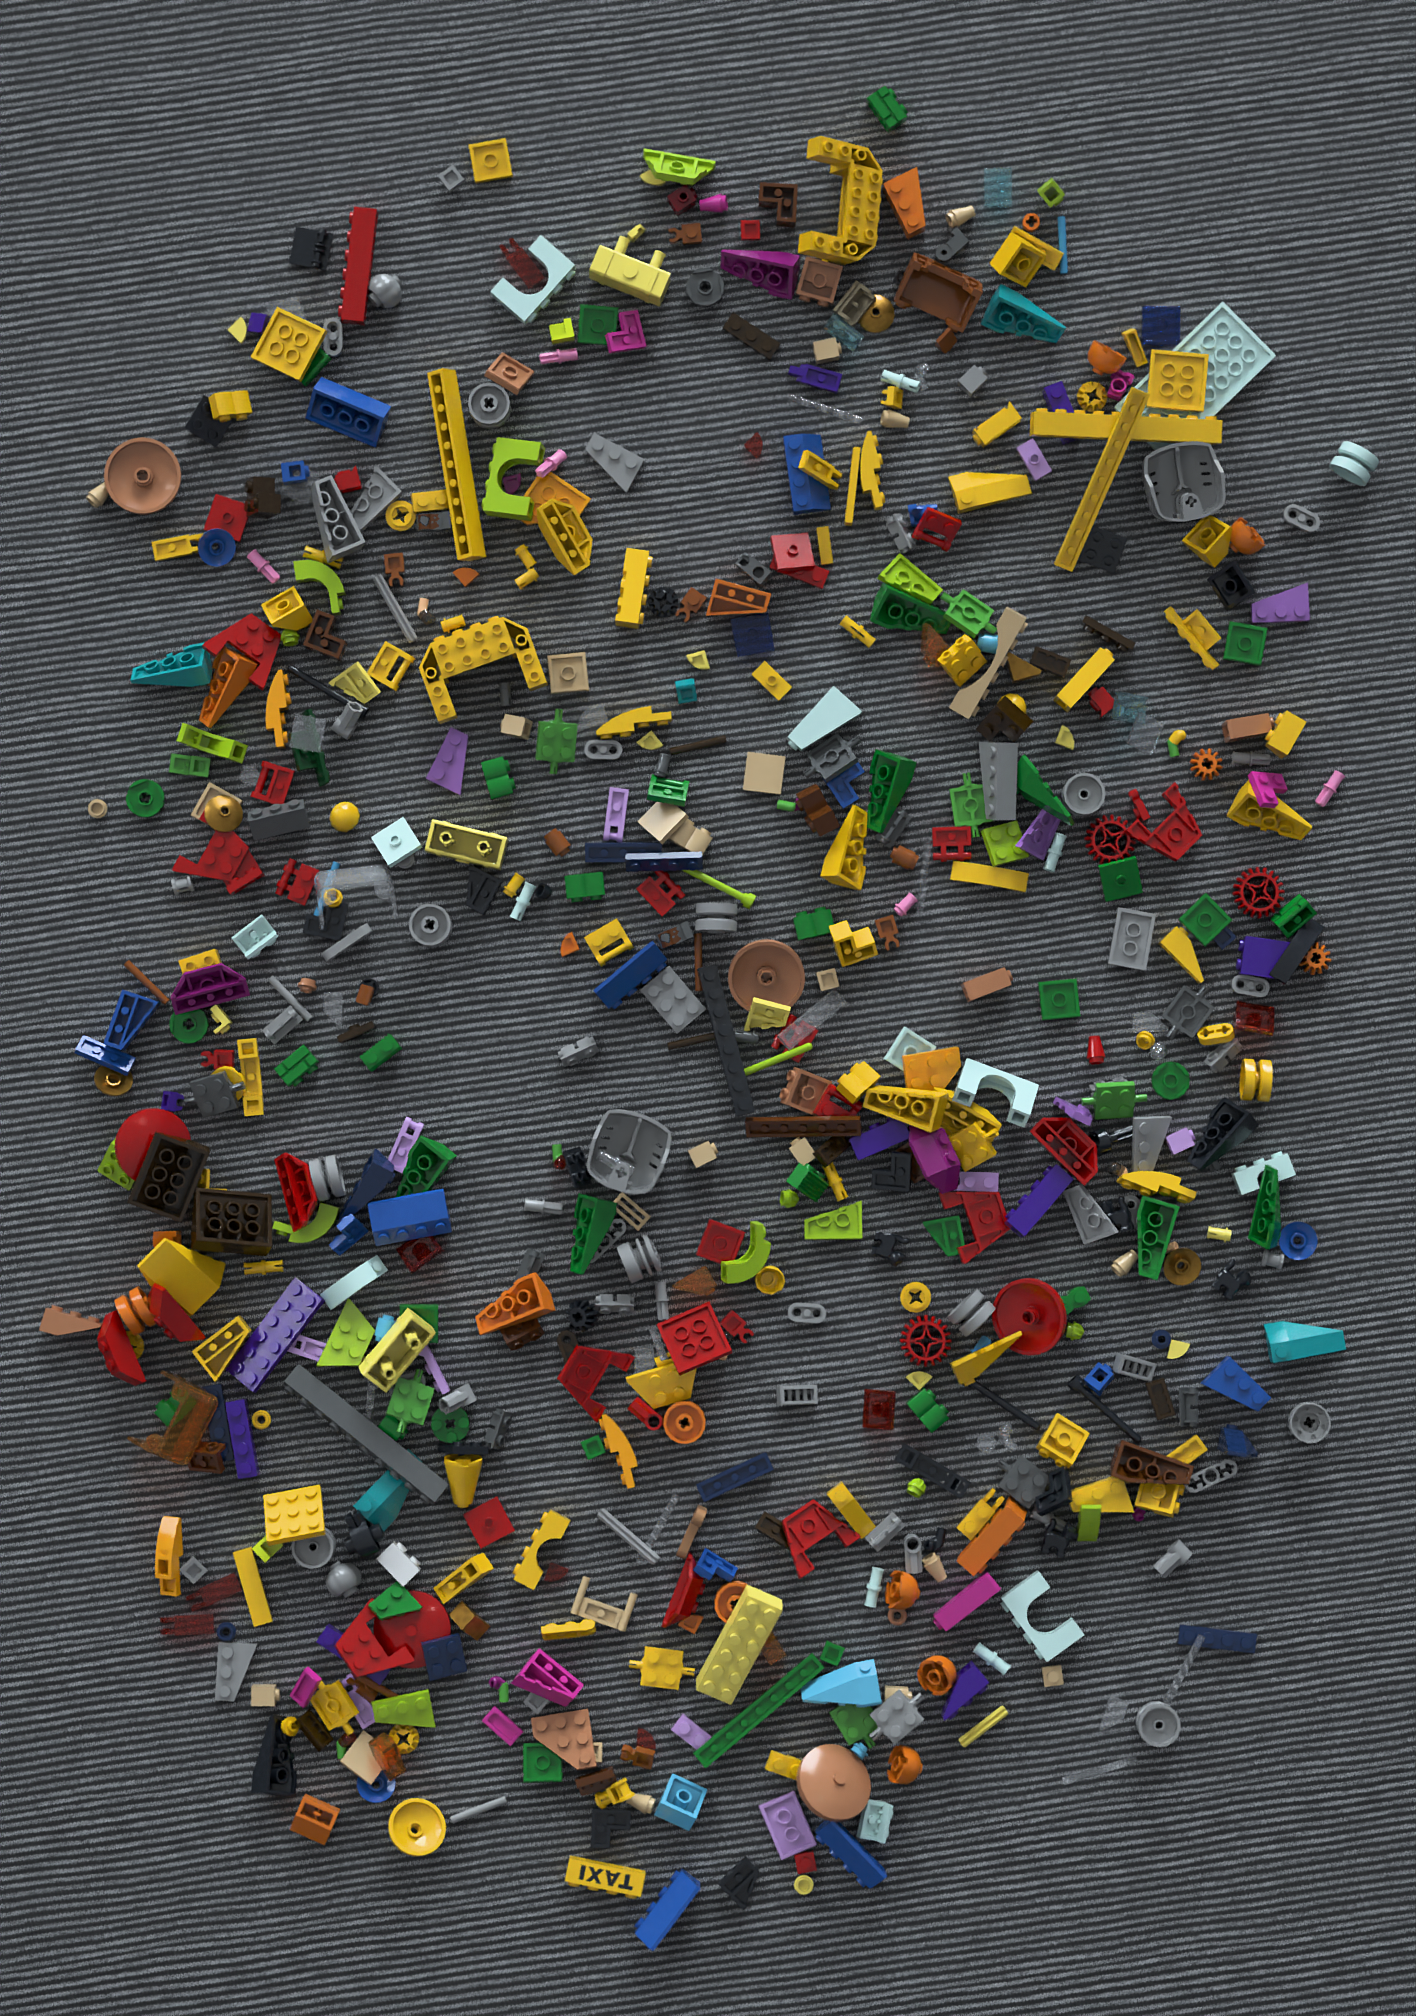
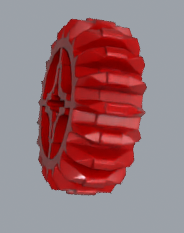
(1105, 832)
(1266, 897)
(926, 1357)

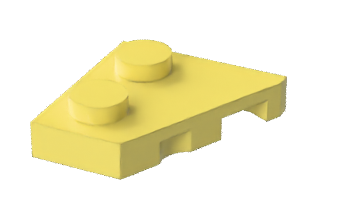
(356, 683)
(766, 1014)

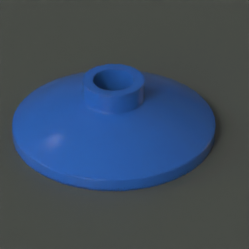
(225, 549)
(1307, 1243)
(376, 1795)

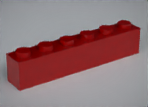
(359, 265)

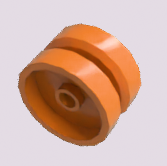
(135, 1310)
(684, 1433)
(724, 1596)

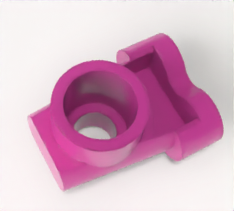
(1119, 381)

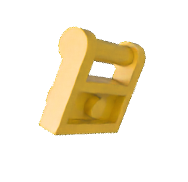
(385, 662)
(606, 936)

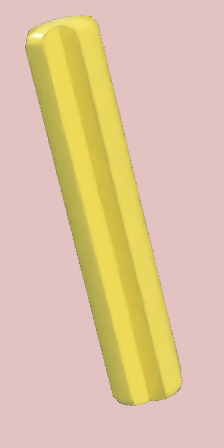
(983, 1726)

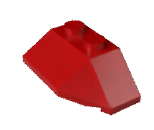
(1068, 1146)
(297, 1189)
(171, 1316)
(118, 1350)
(685, 1594)

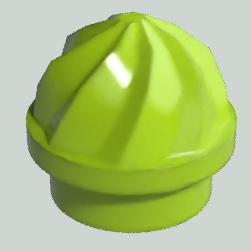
(290, 637)
(788, 1198)
(1074, 1330)
(916, 1488)

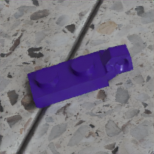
(816, 377)

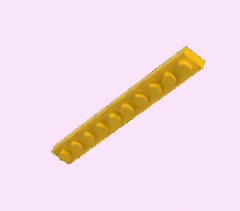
(1101, 479)

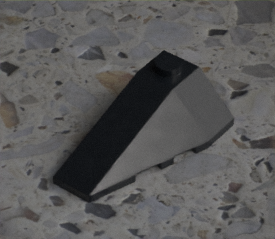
(1225, 1130)
(274, 1765)

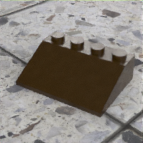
(169, 1175)
(231, 1222)

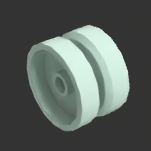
(1354, 463)

